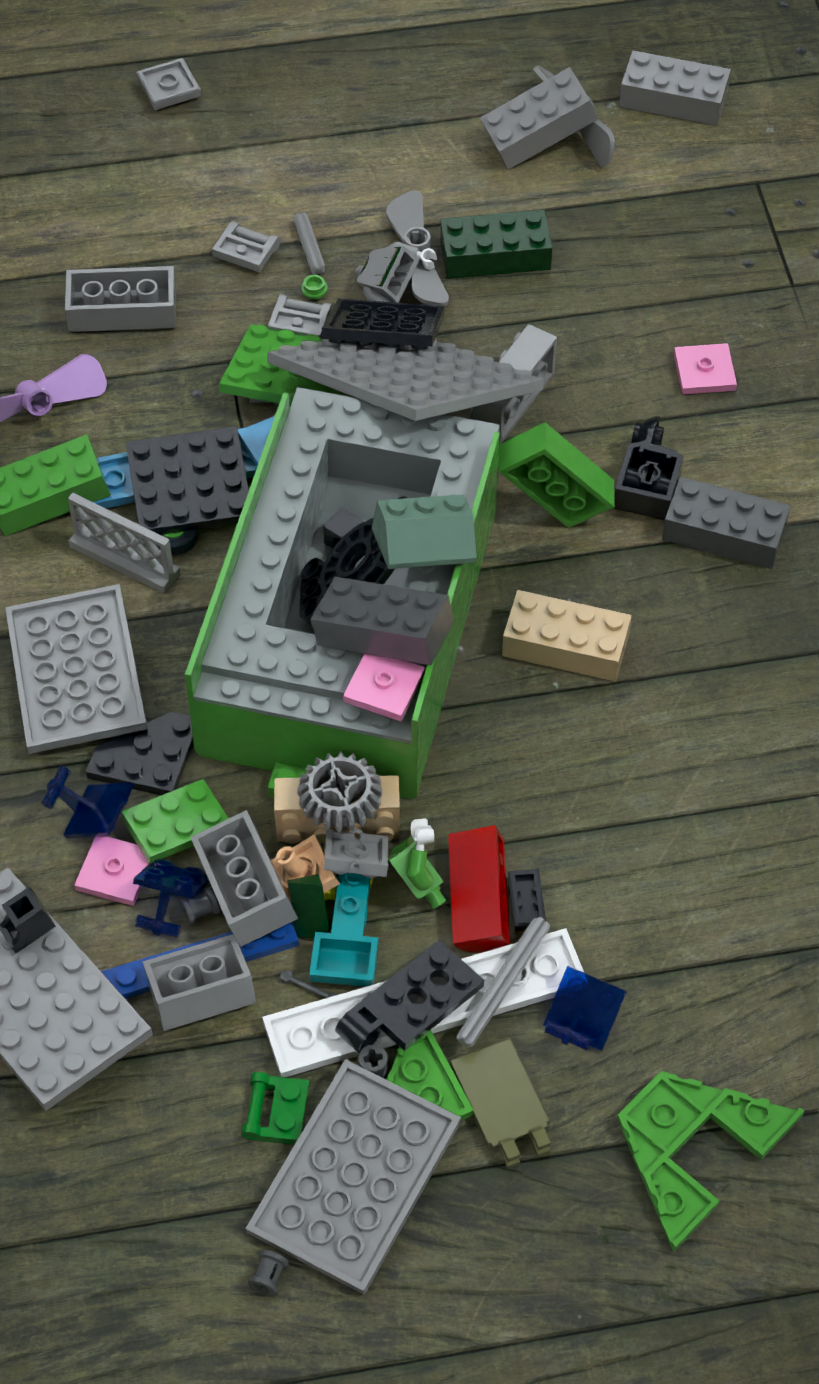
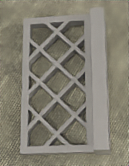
(126, 555)

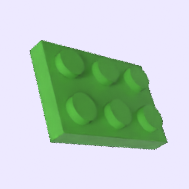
(169, 821)

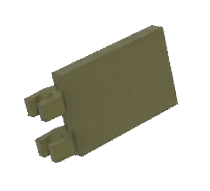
(502, 1100)

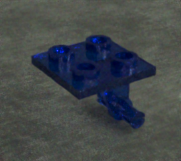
(94, 811)
(168, 880)
(583, 1010)

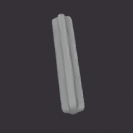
(309, 243)

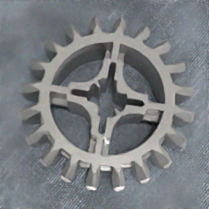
(327, 803)

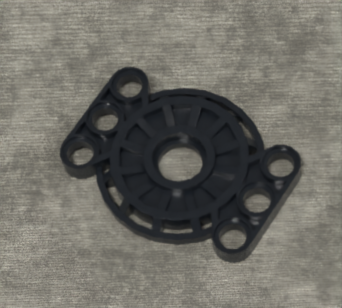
(340, 563)

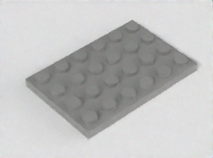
(75, 669)
(354, 1176)

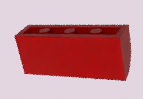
(478, 890)

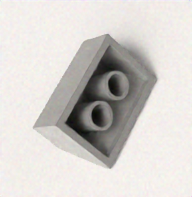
(199, 982)

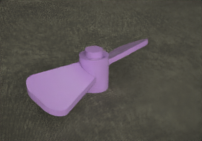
(72, 381)

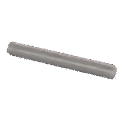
(503, 982)

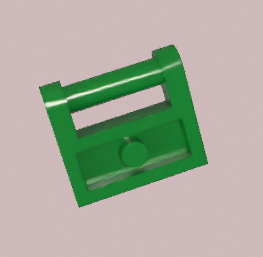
(286, 1112)

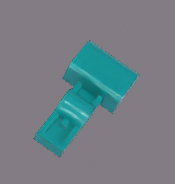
(345, 953)

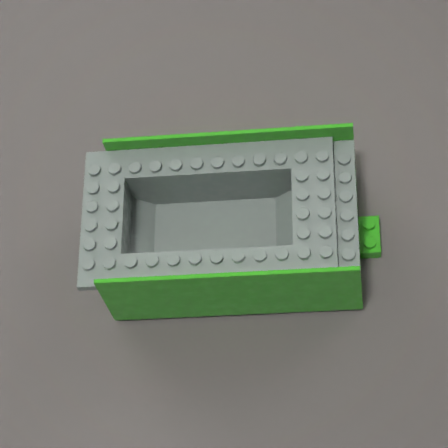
(256, 674)

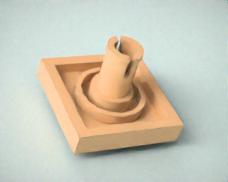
(303, 861)

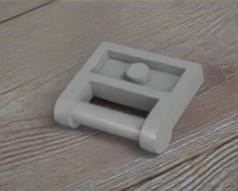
(245, 247)
(299, 316)

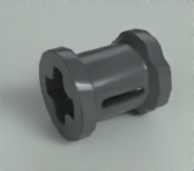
(199, 906)
(376, 1055)
(268, 1272)

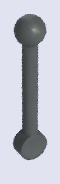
(287, 977)

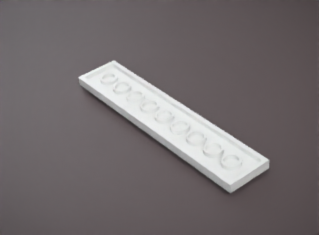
(306, 1034)

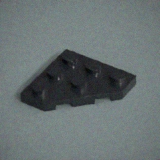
(146, 758)

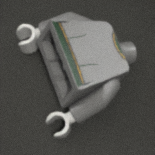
(390, 269)

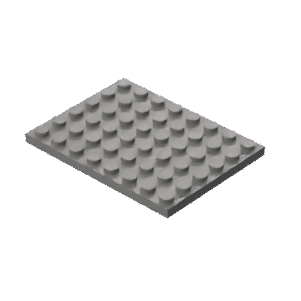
(406, 378)

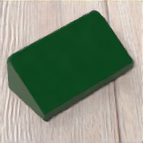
(309, 905)

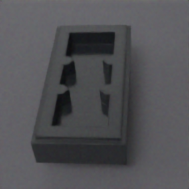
(525, 897)

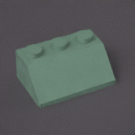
(425, 531)

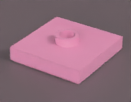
(705, 369)
(384, 685)
(111, 870)

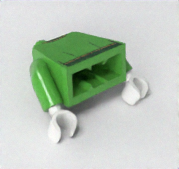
(415, 868)

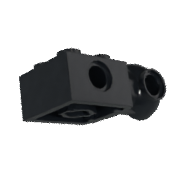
(648, 473)

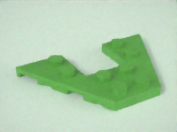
(663, 1121)

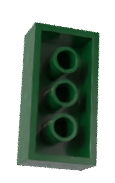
(495, 244)

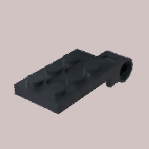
(396, 1015)

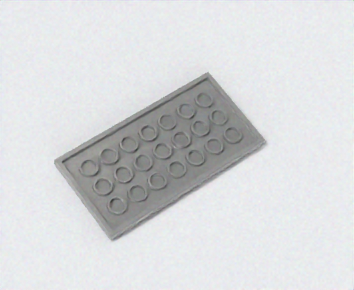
(59, 1012)

